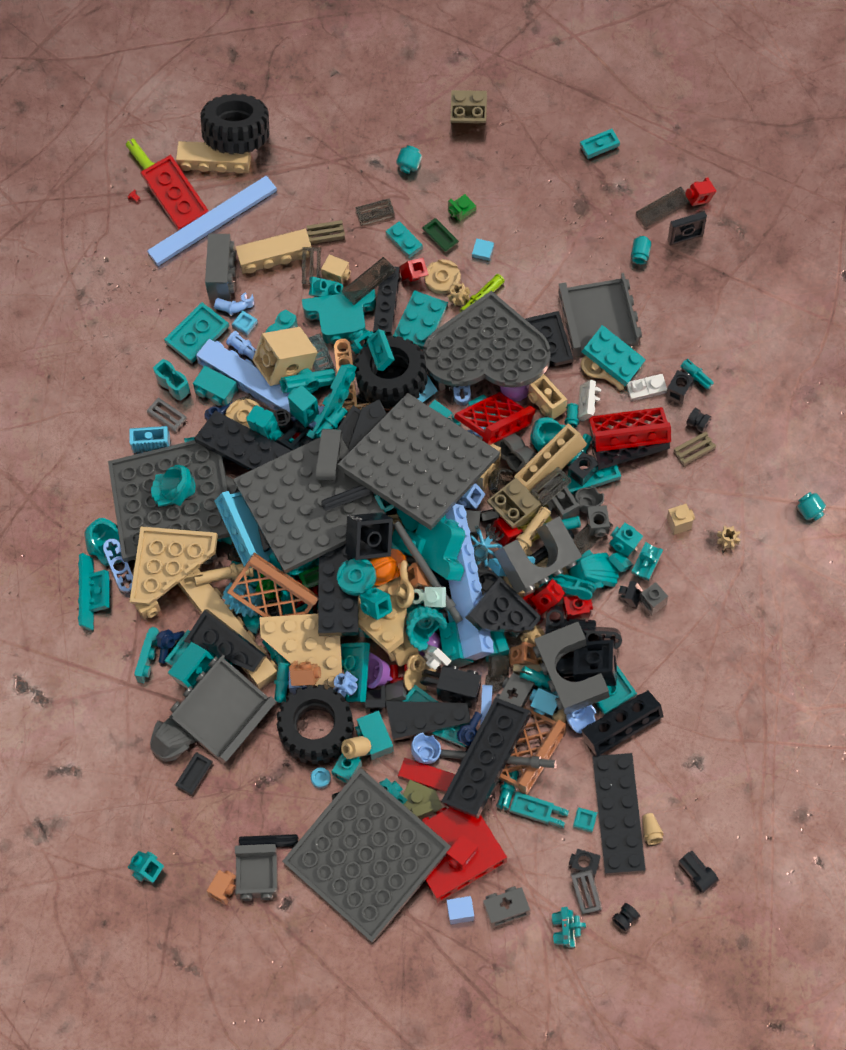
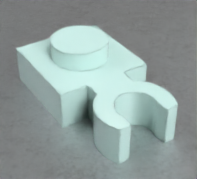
(431, 596)

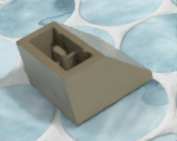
(468, 106)
(515, 504)

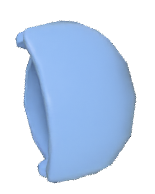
(581, 718)
(425, 749)

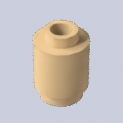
(356, 747)

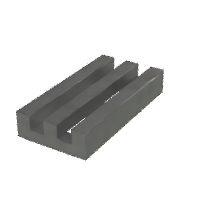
(183, 418)
(582, 874)

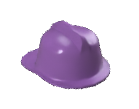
(377, 672)

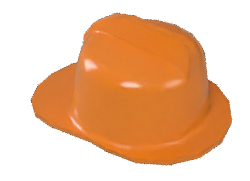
(387, 567)

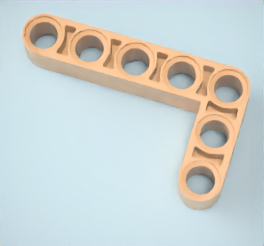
(344, 358)

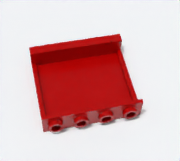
(450, 825)

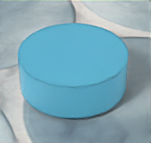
(320, 778)

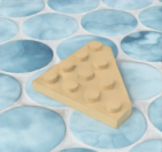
(166, 559)
(388, 630)
(298, 640)

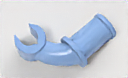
(234, 307)

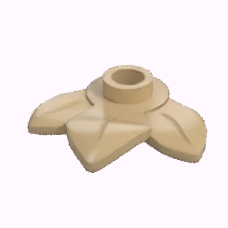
(414, 672)

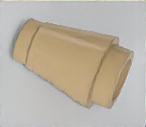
(651, 829)

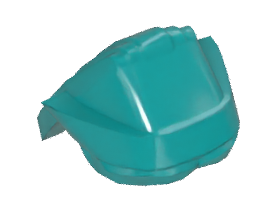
(544, 431)
(173, 486)
(97, 534)
(595, 569)

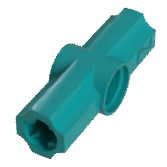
(308, 379)

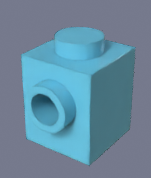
(543, 701)

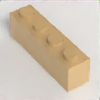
(203, 158)
(272, 251)
(552, 455)

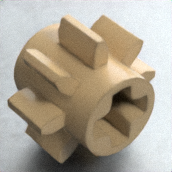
(459, 294)
(730, 533)
(534, 633)

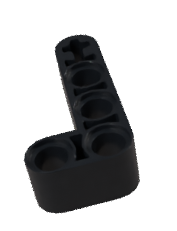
(552, 625)

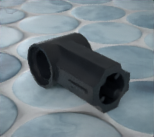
(702, 876)

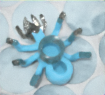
(481, 548)

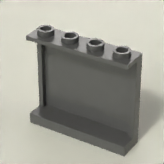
(596, 305)
(221, 709)

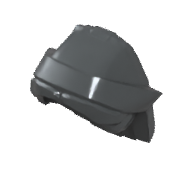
(169, 740)

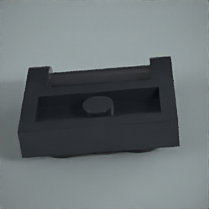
(301, 440)

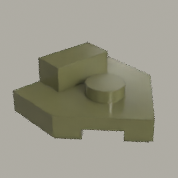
(421, 800)

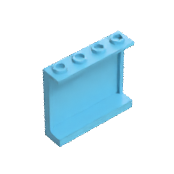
(241, 526)

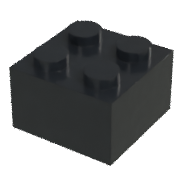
(369, 535)

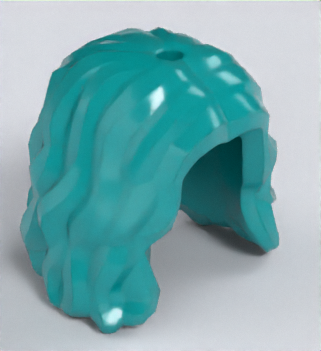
(419, 630)

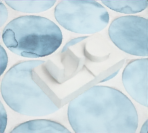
(646, 387)
(587, 400)
(435, 657)

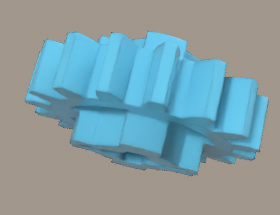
(238, 606)

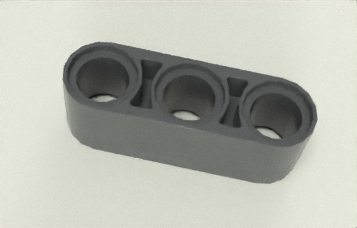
(329, 454)

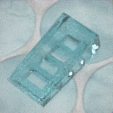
(318, 342)

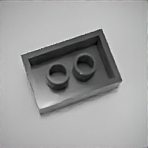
(220, 266)

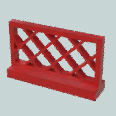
(504, 425)
(630, 436)

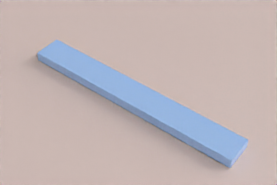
(212, 220)

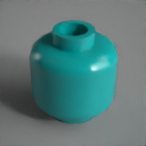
(409, 159)
(811, 506)

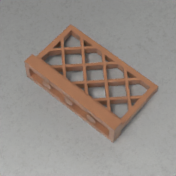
(278, 577)
(545, 751)

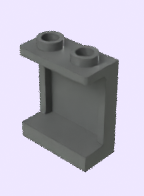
(256, 872)

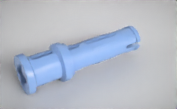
(243, 346)

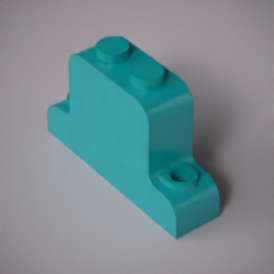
(338, 315)
(443, 547)

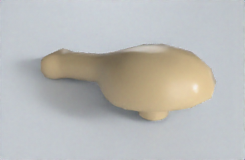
(595, 371)
(405, 590)

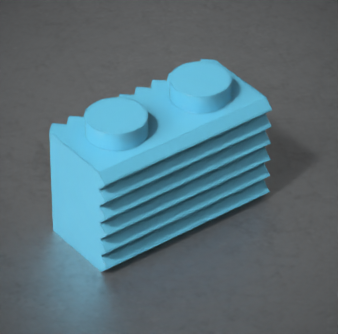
(149, 438)

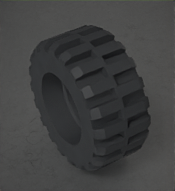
(235, 123)
(392, 390)
(308, 700)

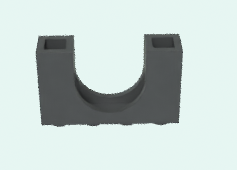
(523, 573)
(570, 695)

